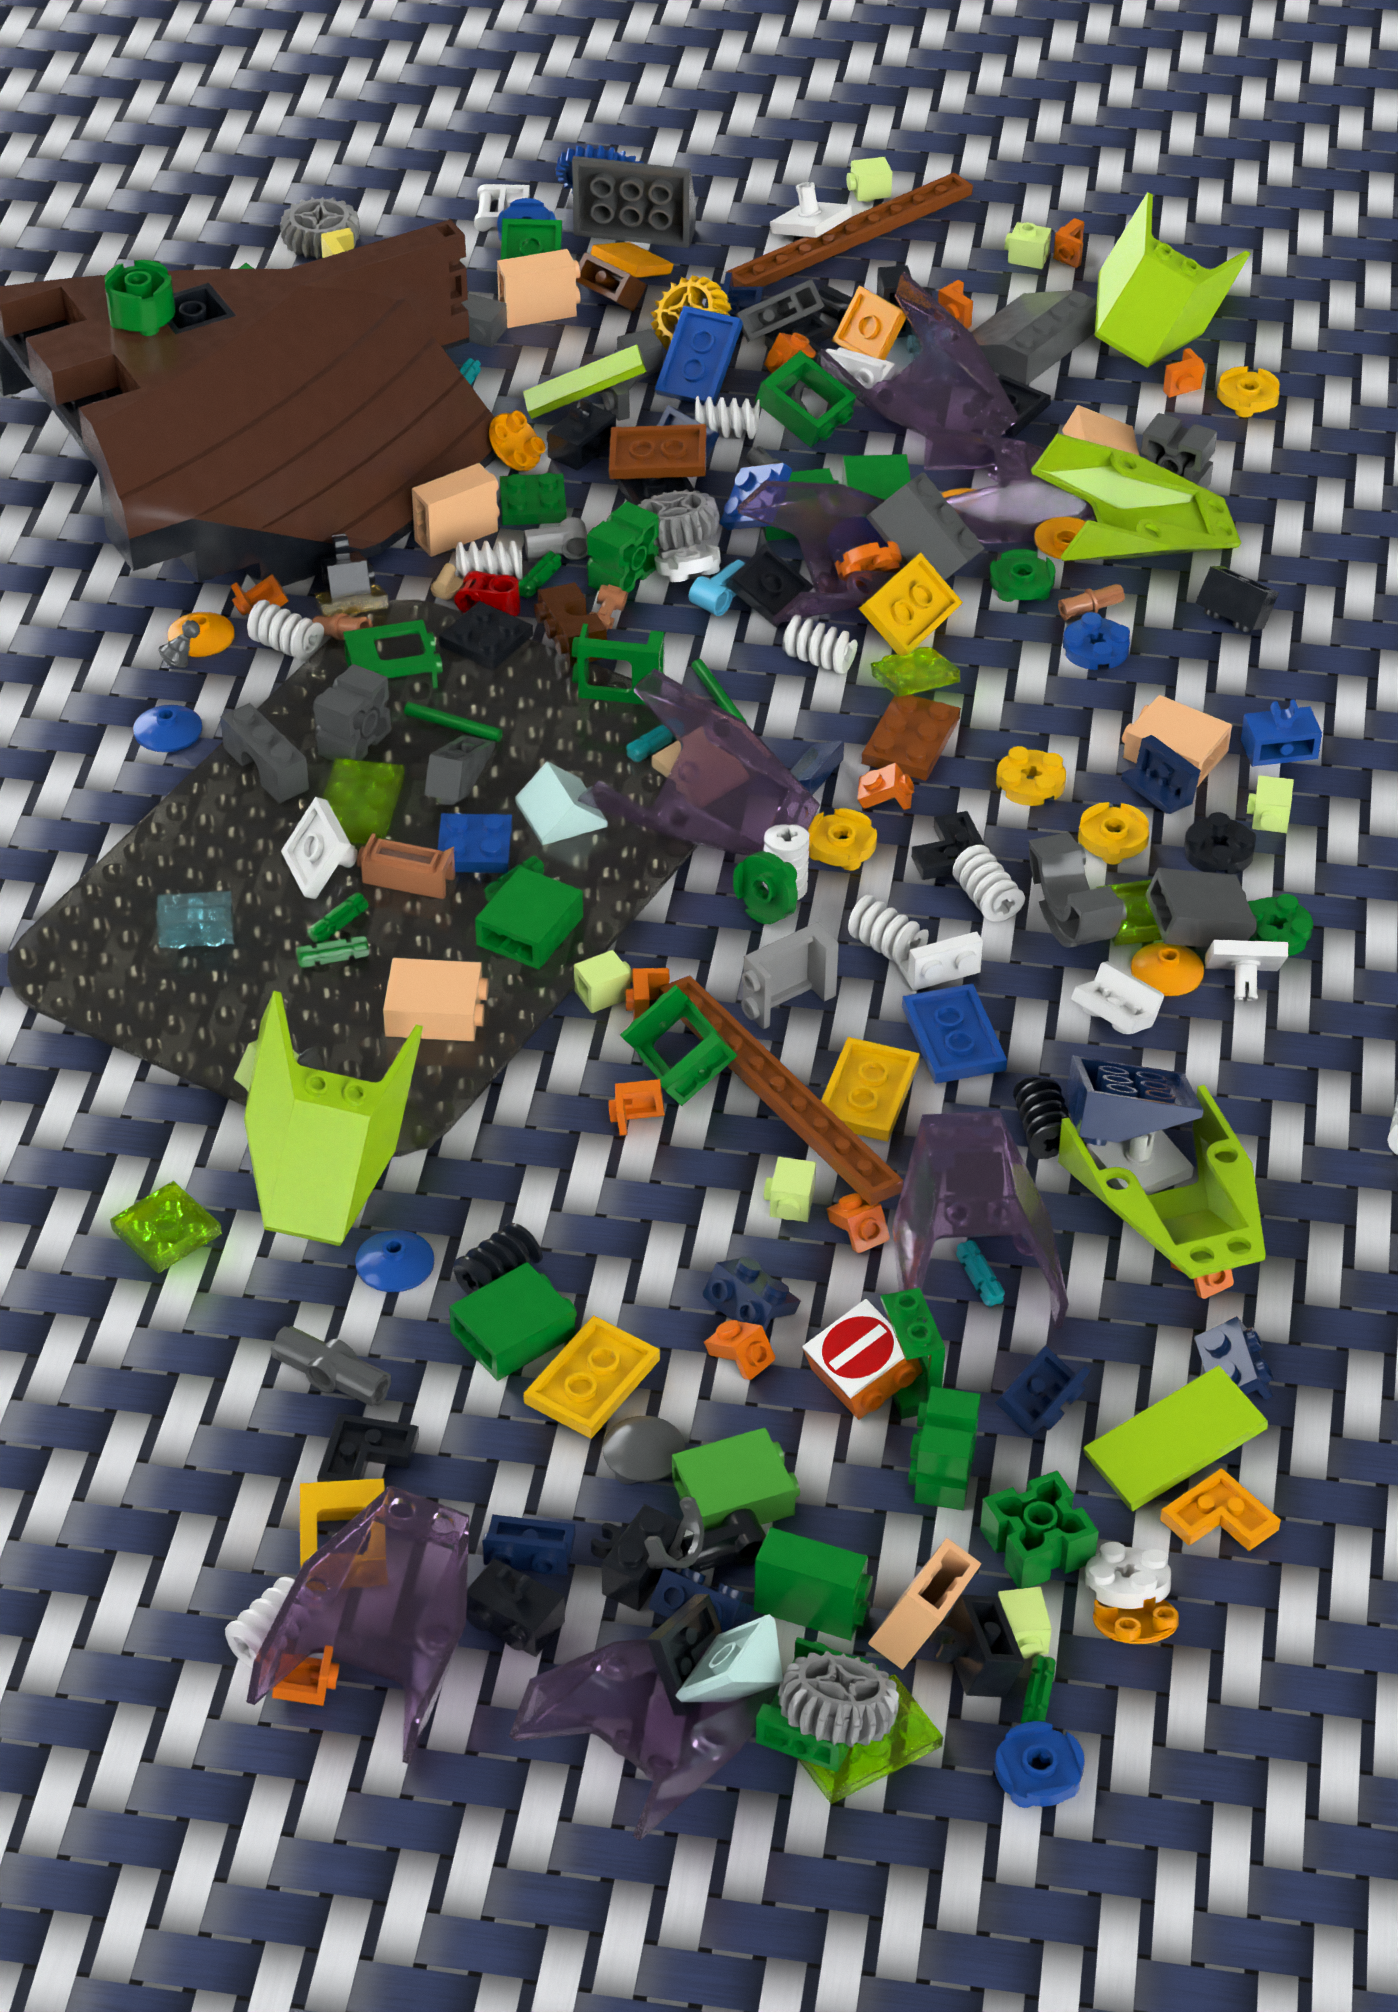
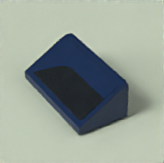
(818, 764)

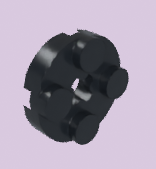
(1219, 829)

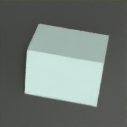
(553, 808)
(736, 1664)

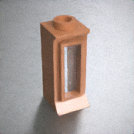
(406, 867)

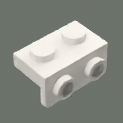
(863, 367)
(943, 961)
(1119, 999)

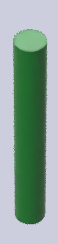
(715, 688)
(453, 722)

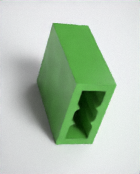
(737, 1475)

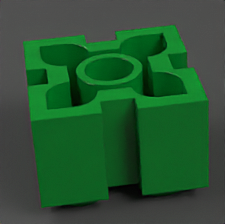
(623, 548)
(944, 1448)
(1038, 1530)

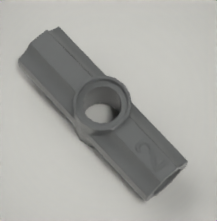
(331, 1365)

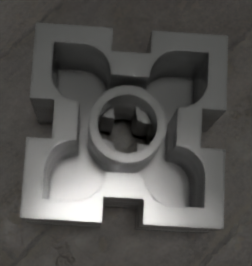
(1180, 448)
(352, 714)

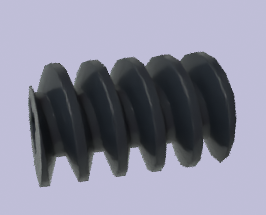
(1041, 1112)
(496, 1257)

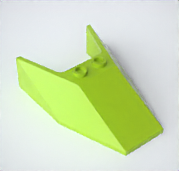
(1155, 296)
(1136, 504)
(319, 1134)
(1196, 1225)

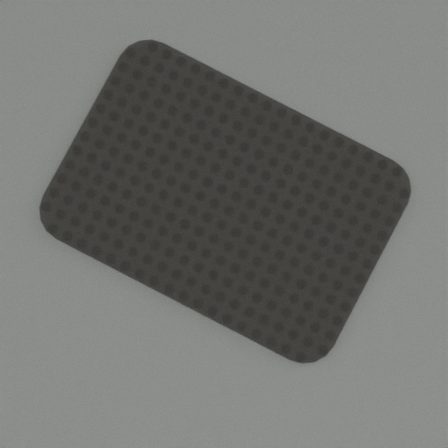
(198, 1007)

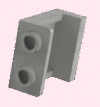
(788, 969)

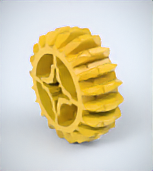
(689, 294)

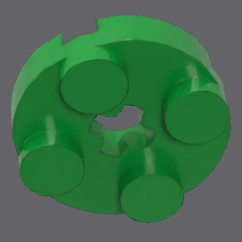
(1037, 578)
(778, 877)
(1288, 914)

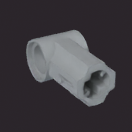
(564, 539)

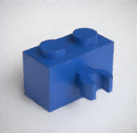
(1281, 735)

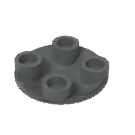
(642, 1449)

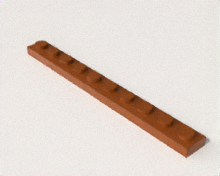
(852, 232)
(795, 1102)

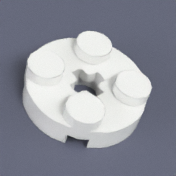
(686, 561)
(1128, 1575)

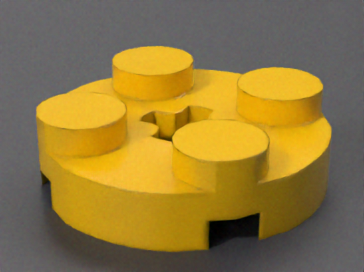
(1248, 391)
(1045, 767)
(1113, 845)
(847, 852)

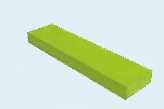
(584, 381)

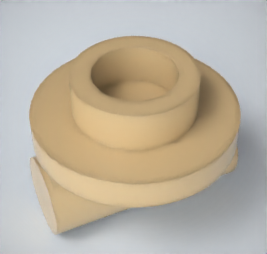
(447, 583)

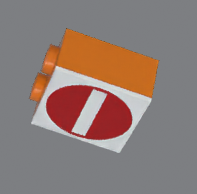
(861, 1360)

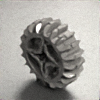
(306, 221)
(683, 518)
(838, 1699)

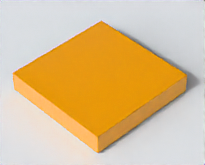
(632, 259)
(869, 325)

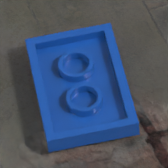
(698, 355)
(954, 1033)

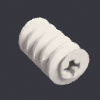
(729, 417)
(489, 560)
(284, 630)
(818, 646)
(791, 846)
(987, 883)
(885, 929)
(253, 1625)

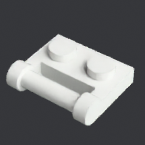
(505, 193)

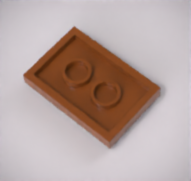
(658, 451)
(911, 735)

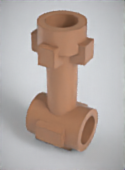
(610, 599)

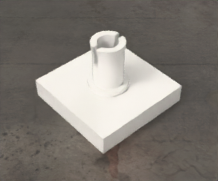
(810, 217)
(317, 848)
(1246, 959)
(1150, 1157)

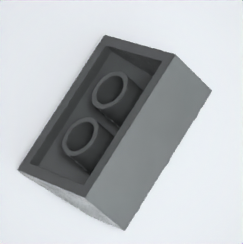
(926, 523)

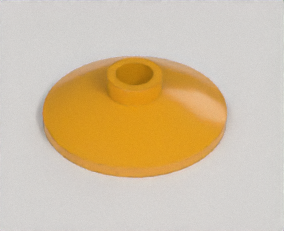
(1056, 534)
(214, 636)
(1168, 968)

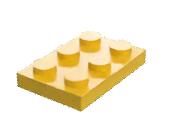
(911, 605)
(870, 1086)
(592, 1376)

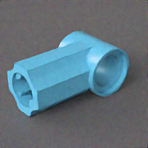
(713, 593)

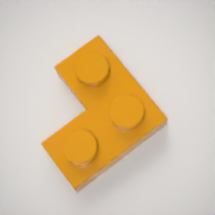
(1223, 1503)

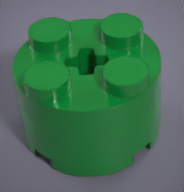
(139, 297)

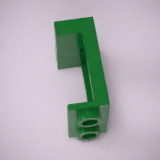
(362, 651)
(640, 656)
(697, 1066)
(917, 1340)
(777, 1734)

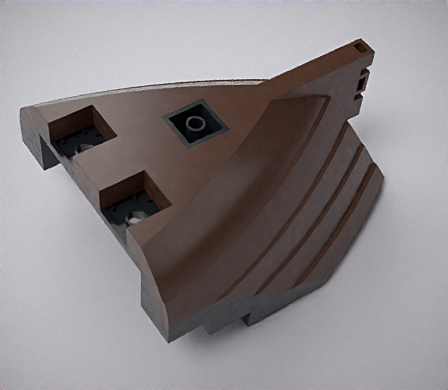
(263, 404)

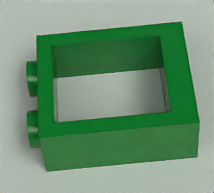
(791, 414)

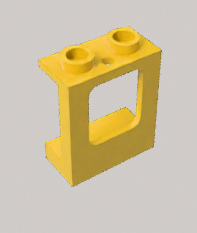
(331, 1503)

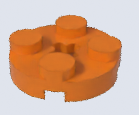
(869, 558)

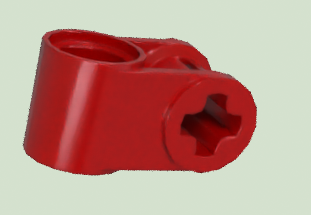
(491, 589)

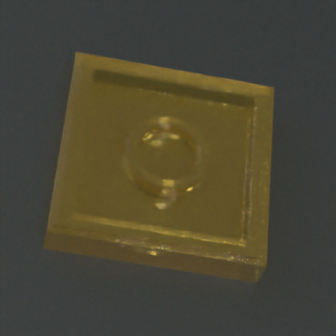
(353, 604)

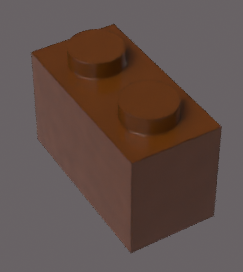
(610, 281)

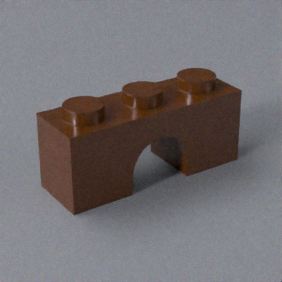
(563, 614)

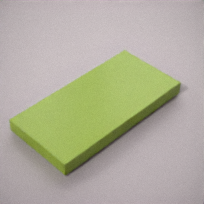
(1175, 1438)

